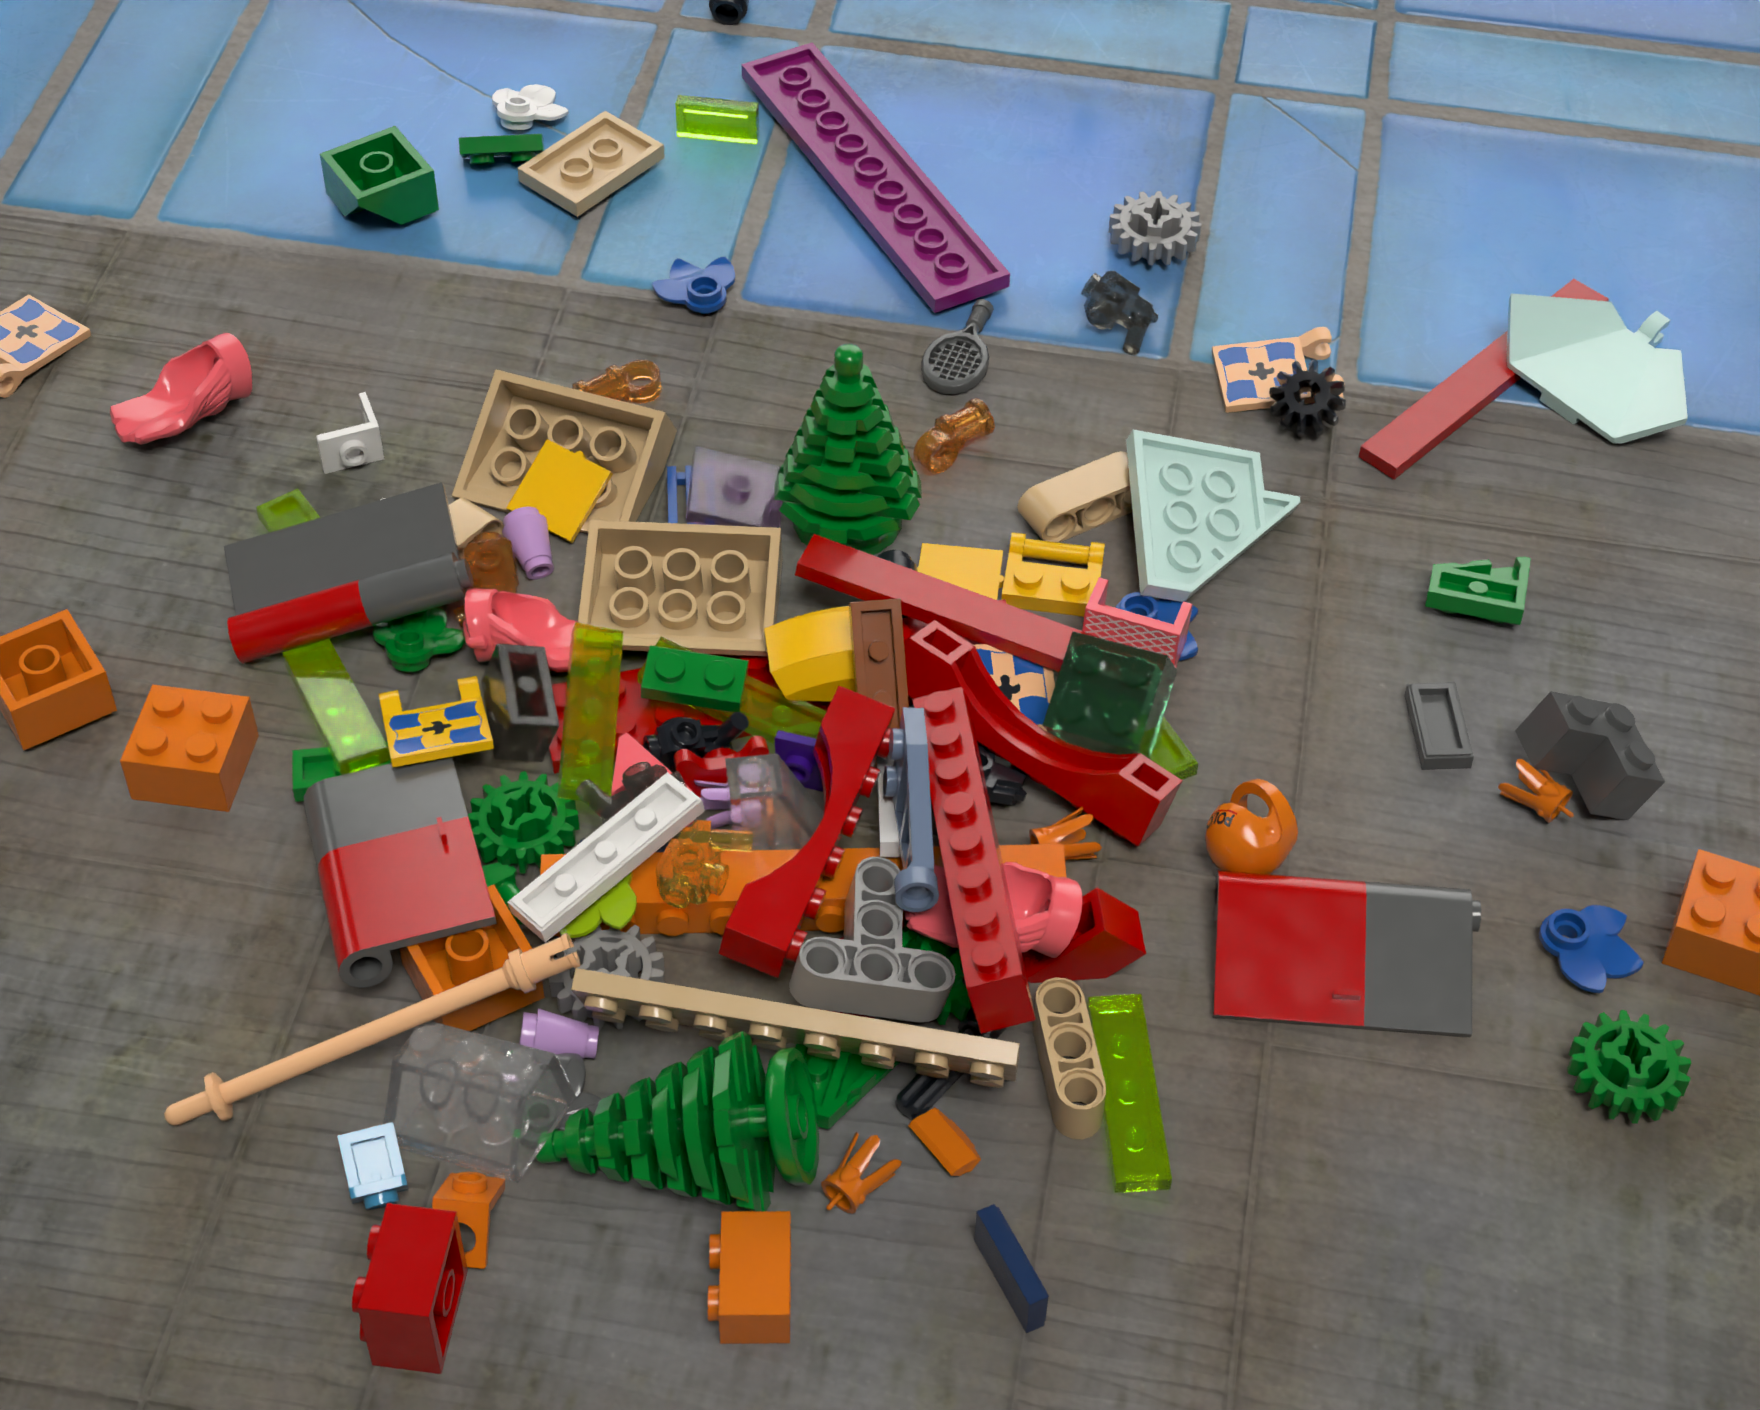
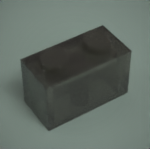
(520, 703)

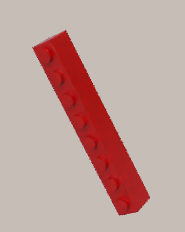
(974, 866)

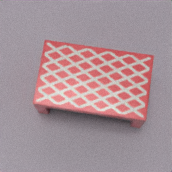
(1135, 629)

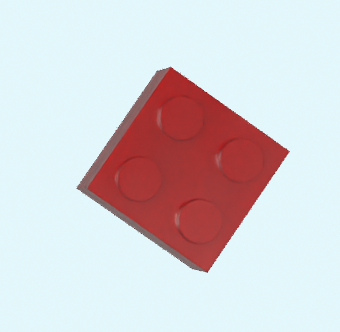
(411, 1288)

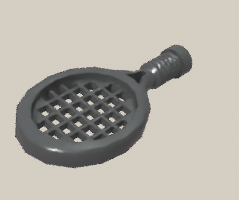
(960, 341)

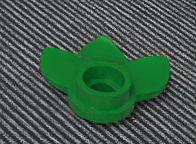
(417, 638)

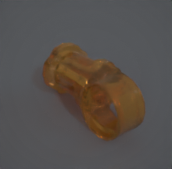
(617, 382)
(952, 434)

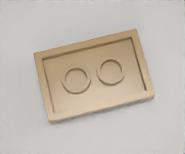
(591, 163)

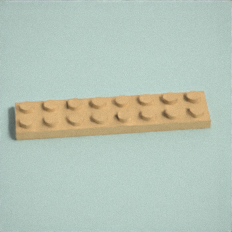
(778, 1023)

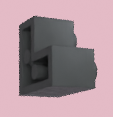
(1597, 748)

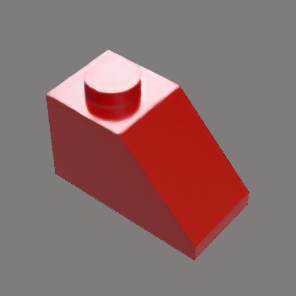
(1103, 943)

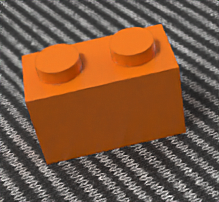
(753, 1278)

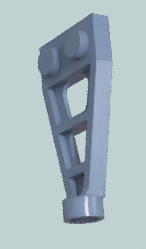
(910, 789)

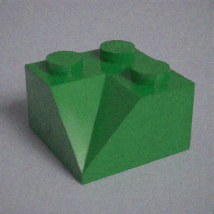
(380, 176)

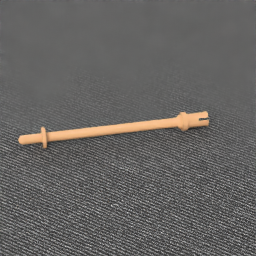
(518, 972)

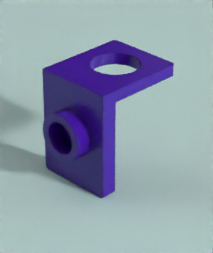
(799, 757)

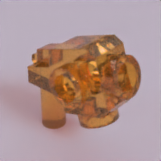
(491, 565)

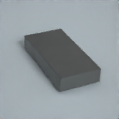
(1438, 726)

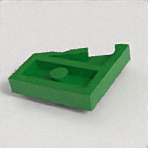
(1480, 590)

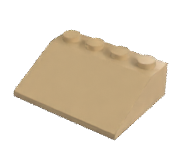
(610, 432)
(683, 583)

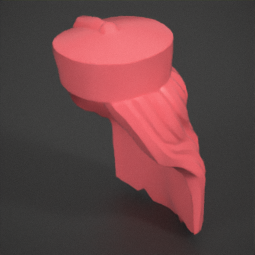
(187, 391)
(516, 619)
(1042, 905)

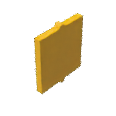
(562, 489)
(964, 566)

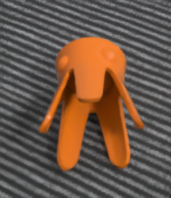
(1550, 796)
(1068, 833)
(844, 1185)

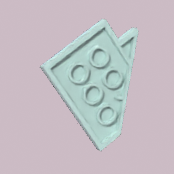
(1195, 510)

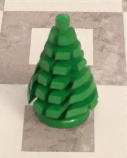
(848, 463)
(703, 1127)

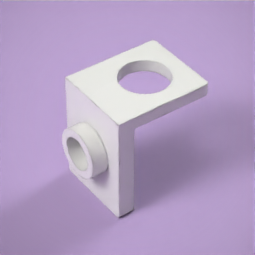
(353, 444)

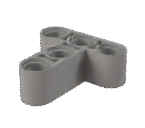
(869, 967)

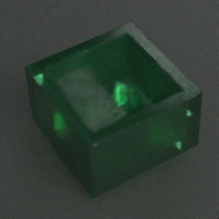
(1110, 696)

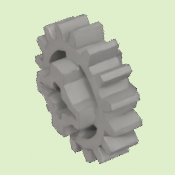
(1154, 228)
(609, 953)

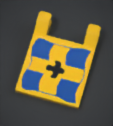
(437, 729)

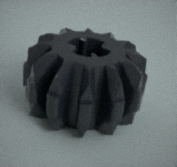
(1289, 396)

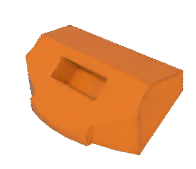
(946, 1142)

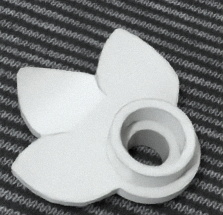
(521, 108)

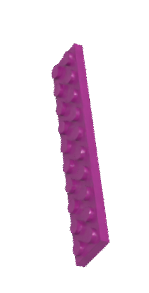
(876, 178)

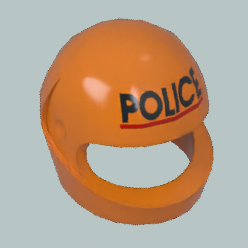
(1248, 842)

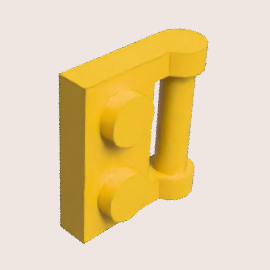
(1051, 586)

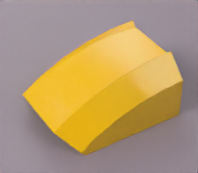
(812, 654)

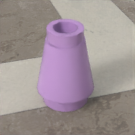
(530, 541)
(558, 1034)

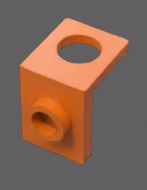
(473, 1199)

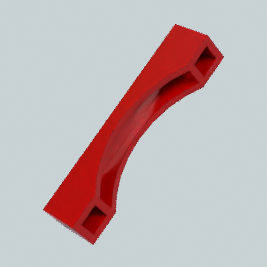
(1116, 789)
(773, 908)

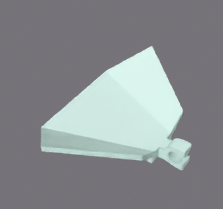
(1597, 366)

